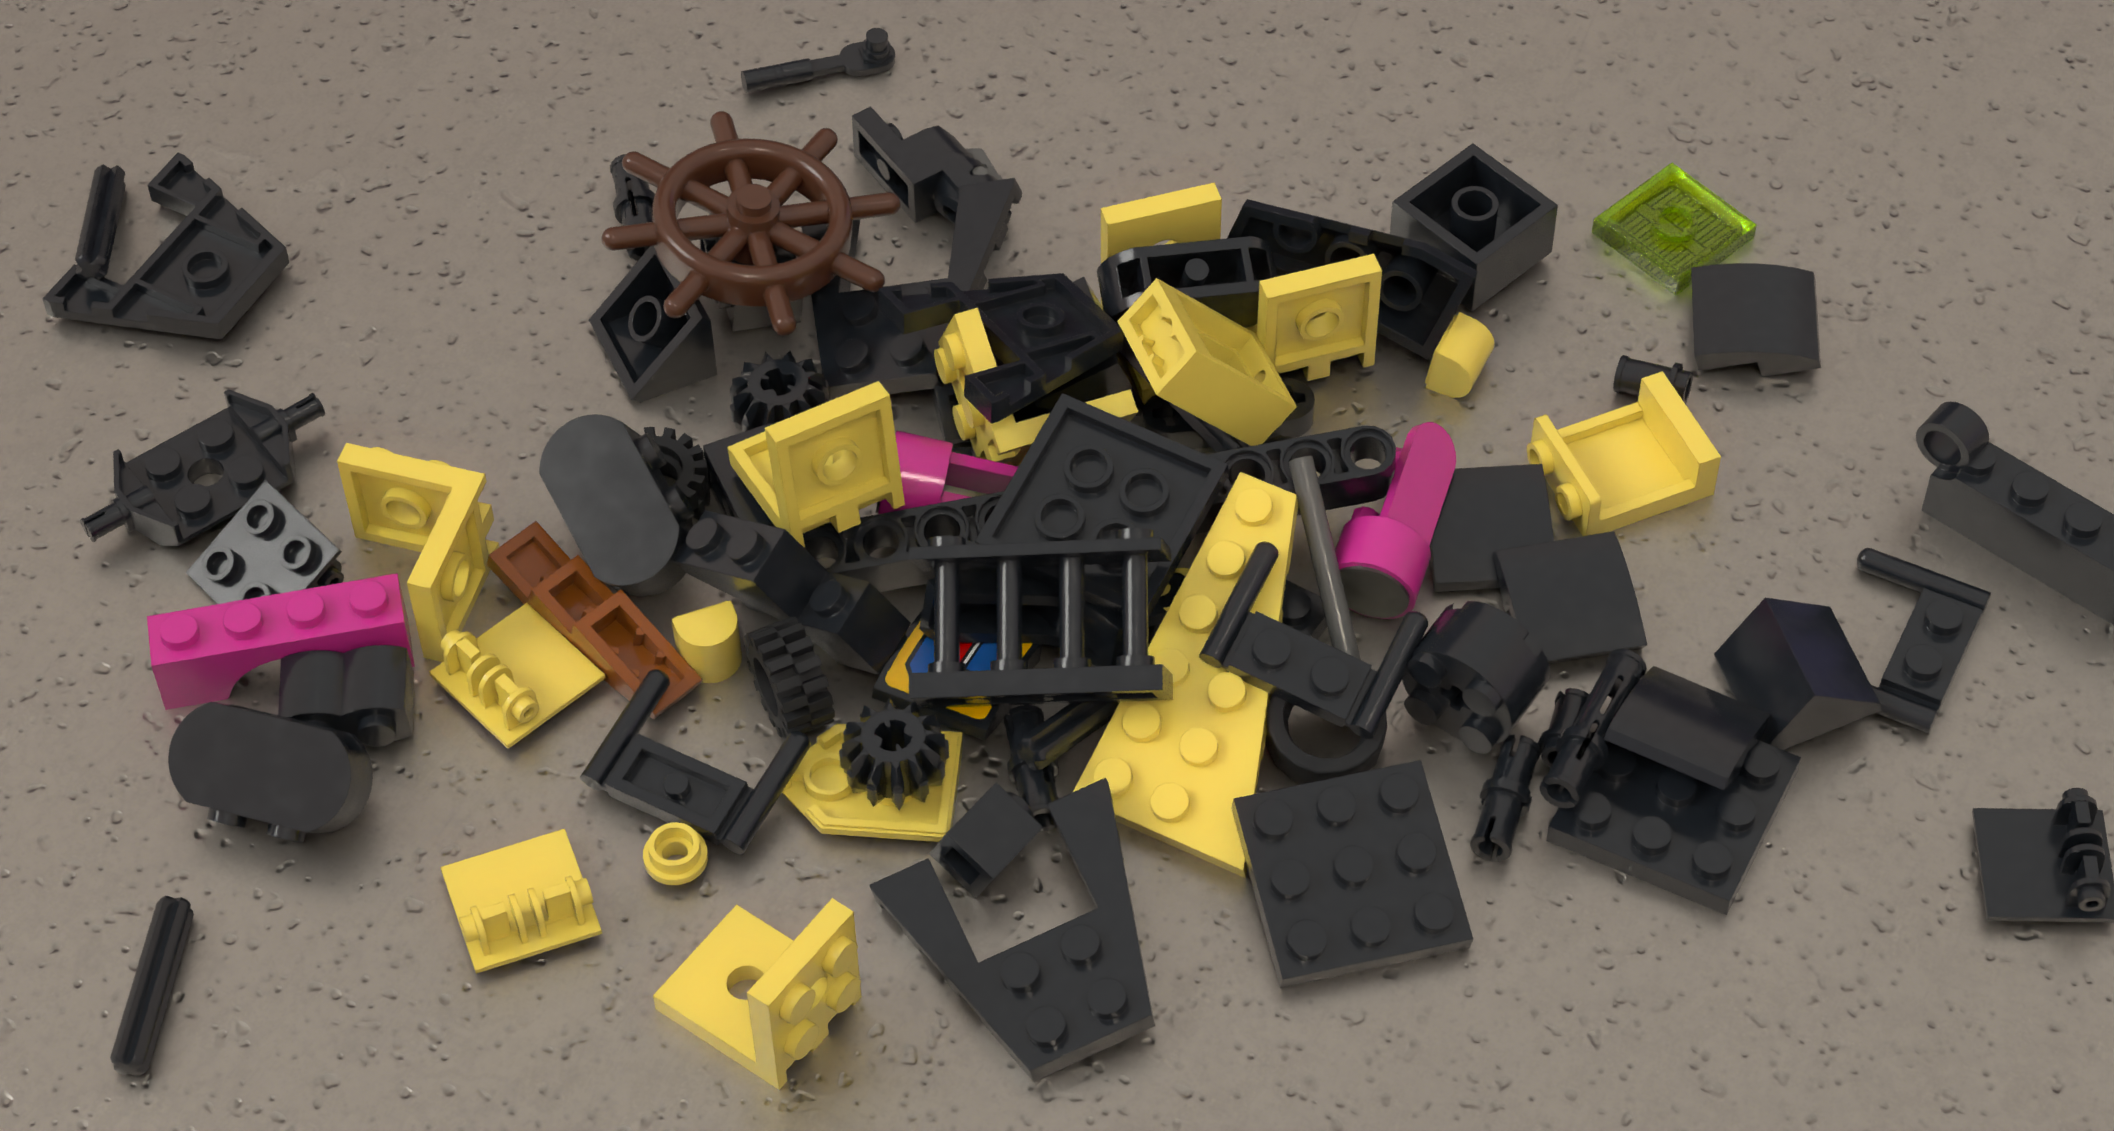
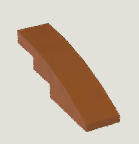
(591, 617)

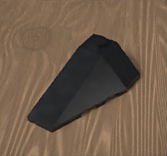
(1417, 283)

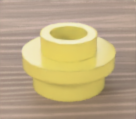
(675, 840)

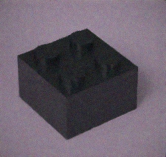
(1479, 217)

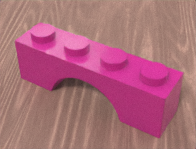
(209, 648)

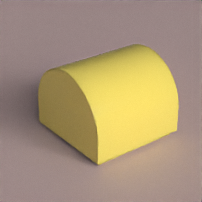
(1459, 357)
(709, 641)

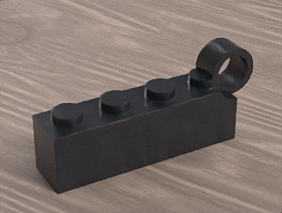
(2017, 510)

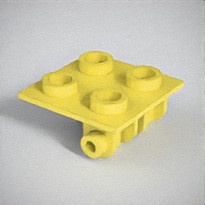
(514, 674)
(521, 900)

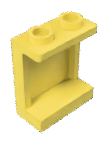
(1627, 460)

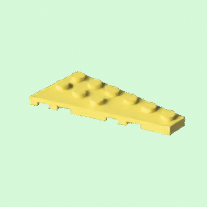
(1188, 757)

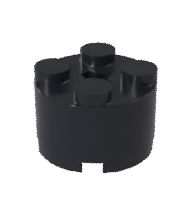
(1474, 675)

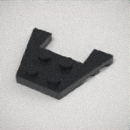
(195, 279)
(1034, 325)

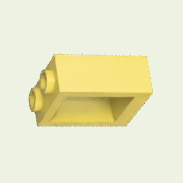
(1206, 364)

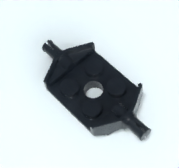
(240, 443)

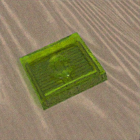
(1673, 227)

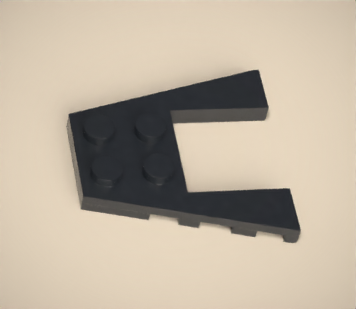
(862, 344)
(1062, 989)

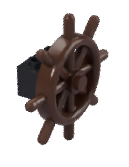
(749, 237)

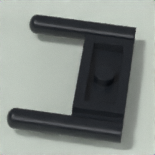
(1931, 642)
(1300, 666)
(682, 787)

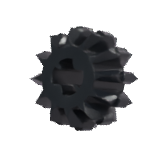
(775, 391)
(894, 753)

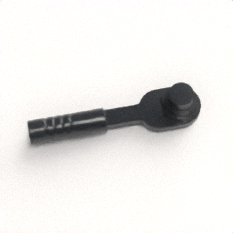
(856, 59)

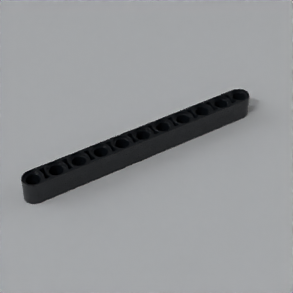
(1333, 455)

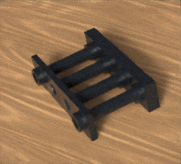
(1072, 674)

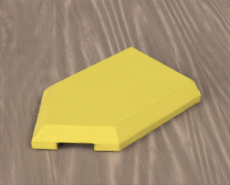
(825, 798)

